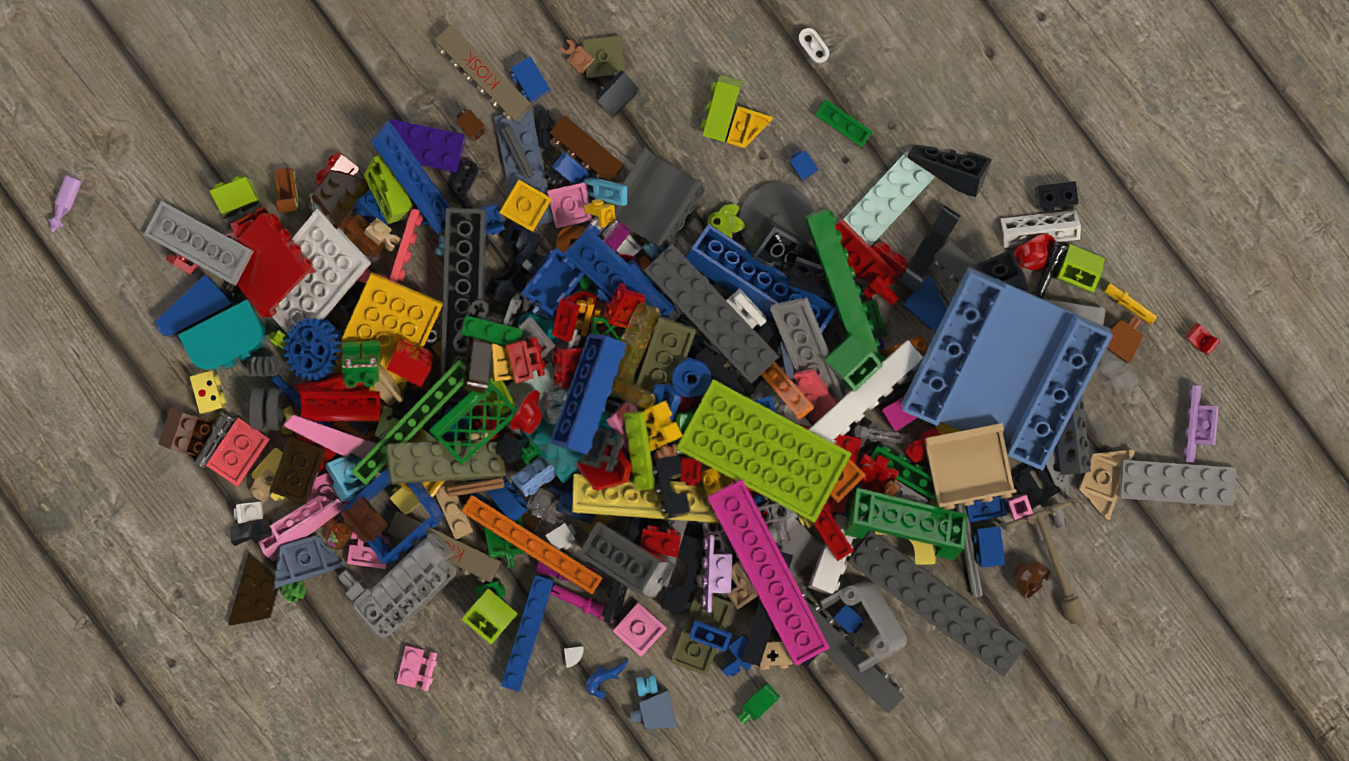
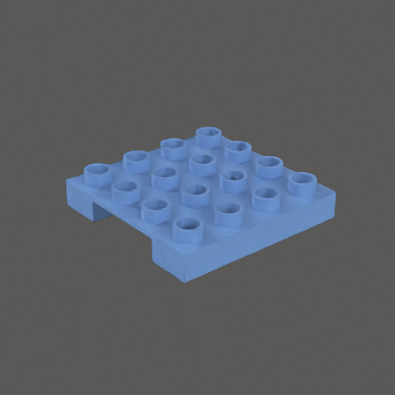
(1006, 363)

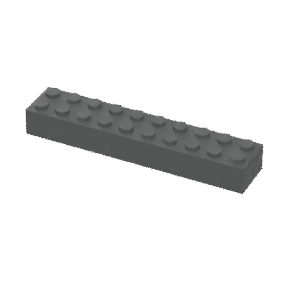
(462, 280)
(936, 603)

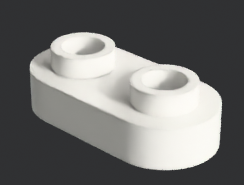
(814, 45)

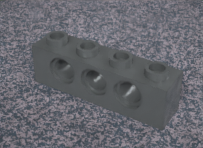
(1068, 445)

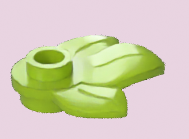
(728, 220)

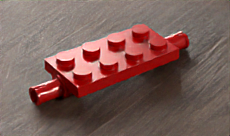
(867, 264)

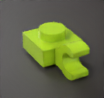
(277, 338)

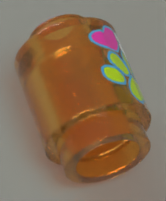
(339, 536)

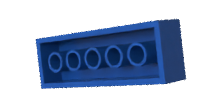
(588, 393)

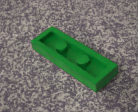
(843, 123)
(490, 331)

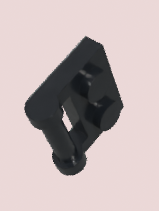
(1027, 485)

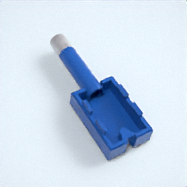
(556, 278)

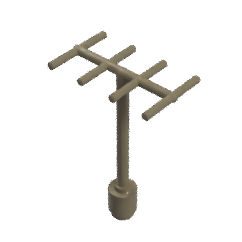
(1071, 604)

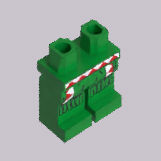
(361, 370)

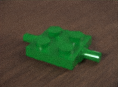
(499, 547)

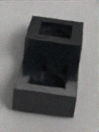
(254, 530)

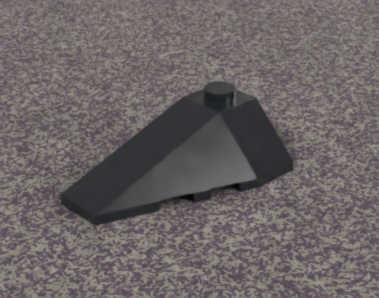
(958, 171)
(780, 247)

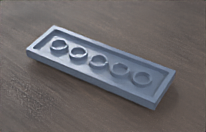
(527, 137)

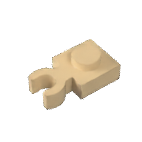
(380, 233)

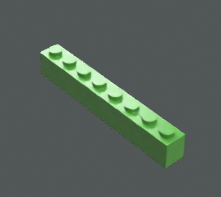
(412, 421)

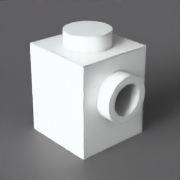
(562, 536)

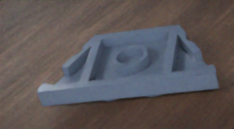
(304, 560)

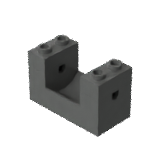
(626, 560)

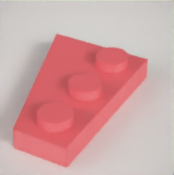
(816, 392)

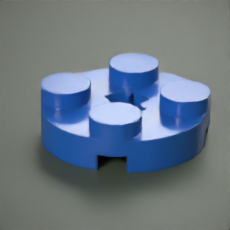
(701, 373)

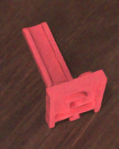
(404, 255)

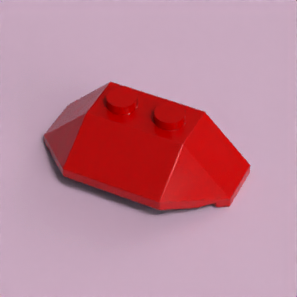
(333, 382)

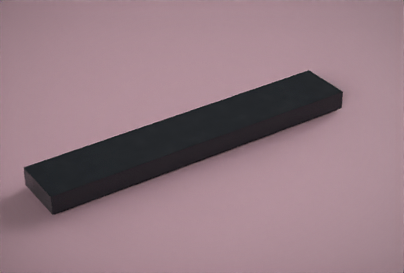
(760, 629)

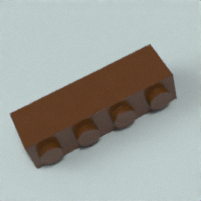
(584, 147)

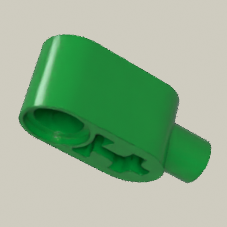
(758, 703)

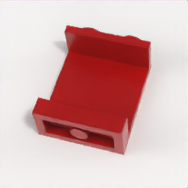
(568, 312)

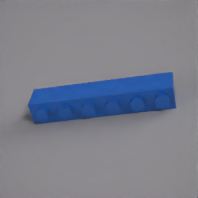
(527, 632)

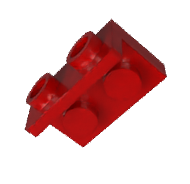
(336, 163)
(895, 260)
(622, 306)
(565, 365)

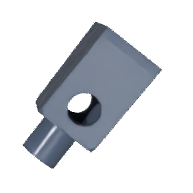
(655, 712)

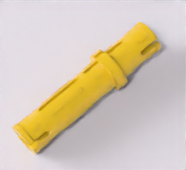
(1124, 299)

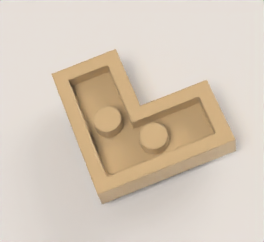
(745, 590)

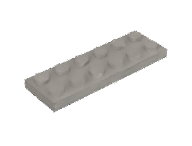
(198, 243)
(805, 341)
(1177, 482)

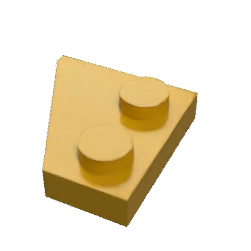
(746, 126)
(500, 363)

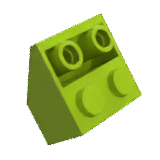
(235, 195)
(1080, 269)
(489, 616)

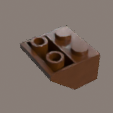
(185, 432)

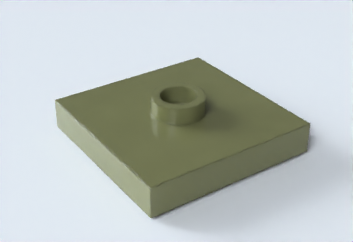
(607, 56)

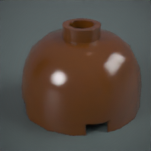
(1030, 578)

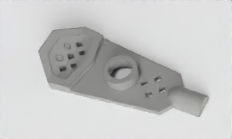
(1054, 458)

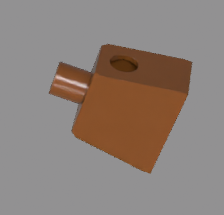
(1125, 339)

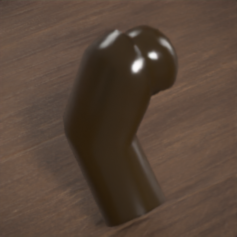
(233, 292)

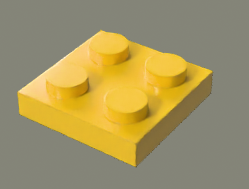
(525, 205)

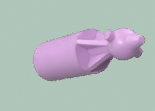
(64, 200)

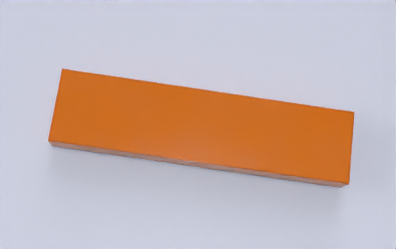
(787, 390)

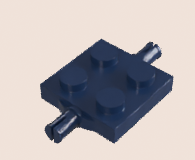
(565, 501)

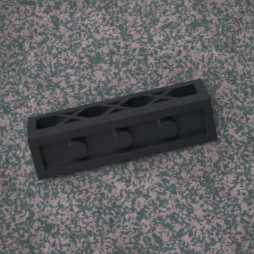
(812, 283)

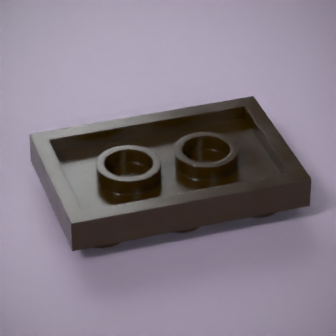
(297, 470)

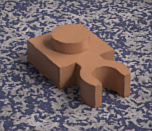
(579, 57)
(665, 451)

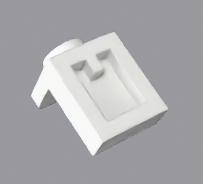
(248, 512)

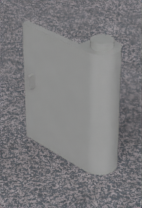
(802, 545)

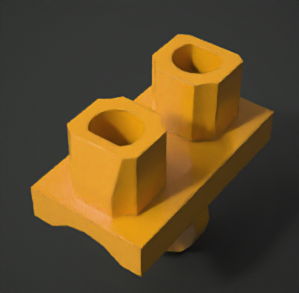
(586, 308)

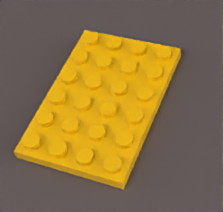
(389, 313)

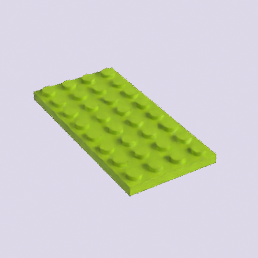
(764, 450)

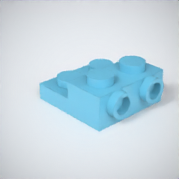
(345, 482)

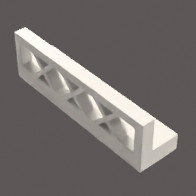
(1022, 233)

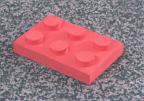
(238, 452)

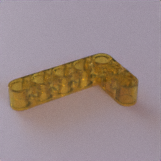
(636, 340)

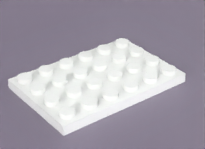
(337, 268)

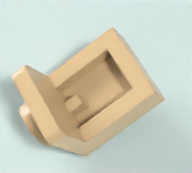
(262, 486)

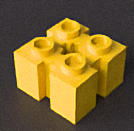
(659, 426)

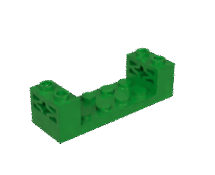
(906, 520)

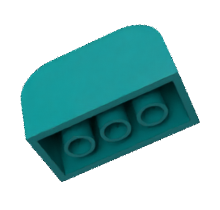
(226, 338)

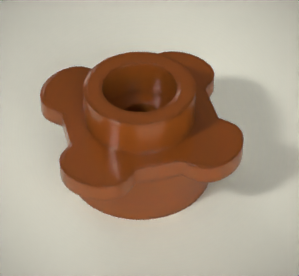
(892, 488)

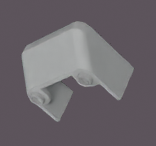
(891, 634)

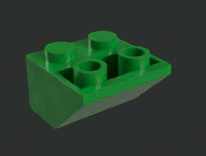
(853, 363)

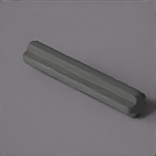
(517, 152)

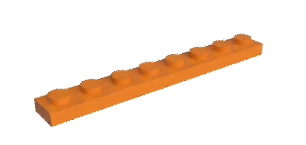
(531, 544)

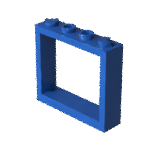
(378, 545)

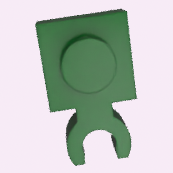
(530, 453)

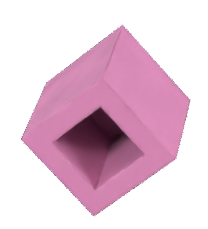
(1018, 506)

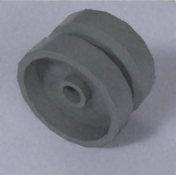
(266, 409)

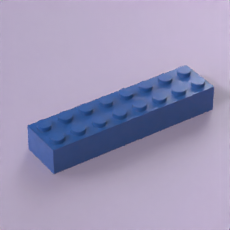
(735, 269)

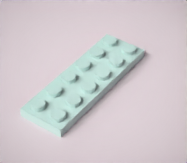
(888, 199)

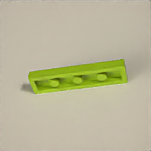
(639, 450)

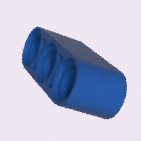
(509, 500)

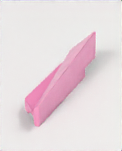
(330, 438)
(300, 524)

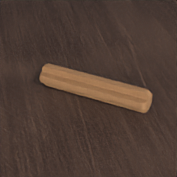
(476, 486)

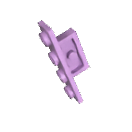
(1202, 424)
(717, 572)

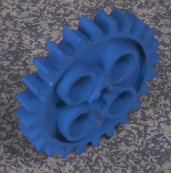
(312, 349)

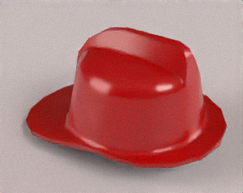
(1034, 252)
(528, 415)

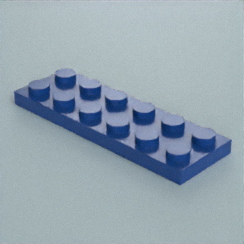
(411, 176)
(610, 270)

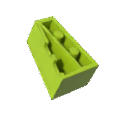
(721, 108)
(387, 191)

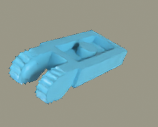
(607, 191)

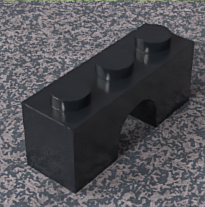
(672, 503)

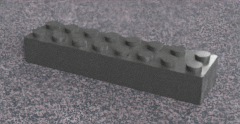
(711, 314)

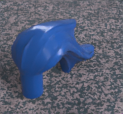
(602, 675)

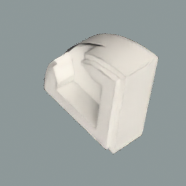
(573, 655)

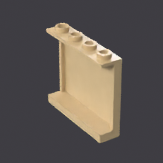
(969, 466)

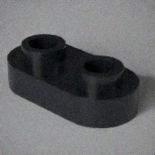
(407, 404)

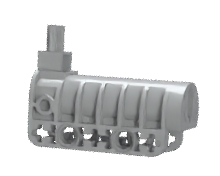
(404, 582)

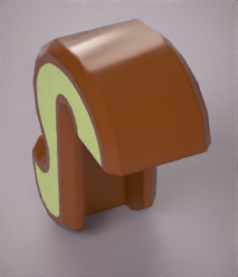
(286, 190)

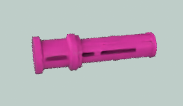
(588, 605)

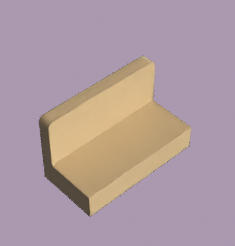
(388, 388)

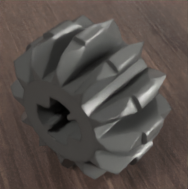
(263, 366)

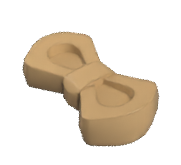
(475, 436)

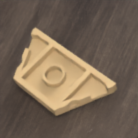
(1103, 482)

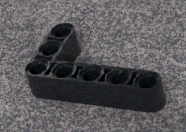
(930, 245)

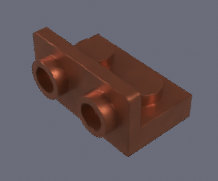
(364, 520)

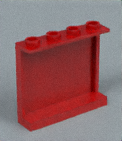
(274, 265)

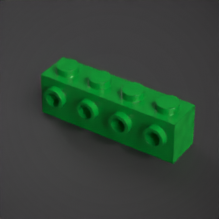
(909, 475)

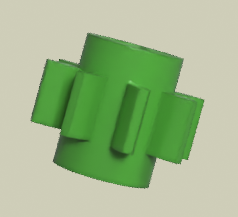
(293, 591)

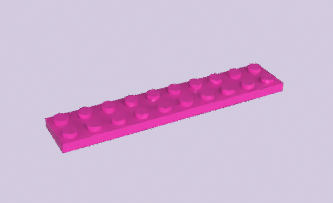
(768, 572)

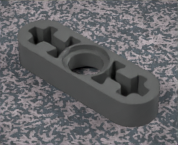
(472, 309)

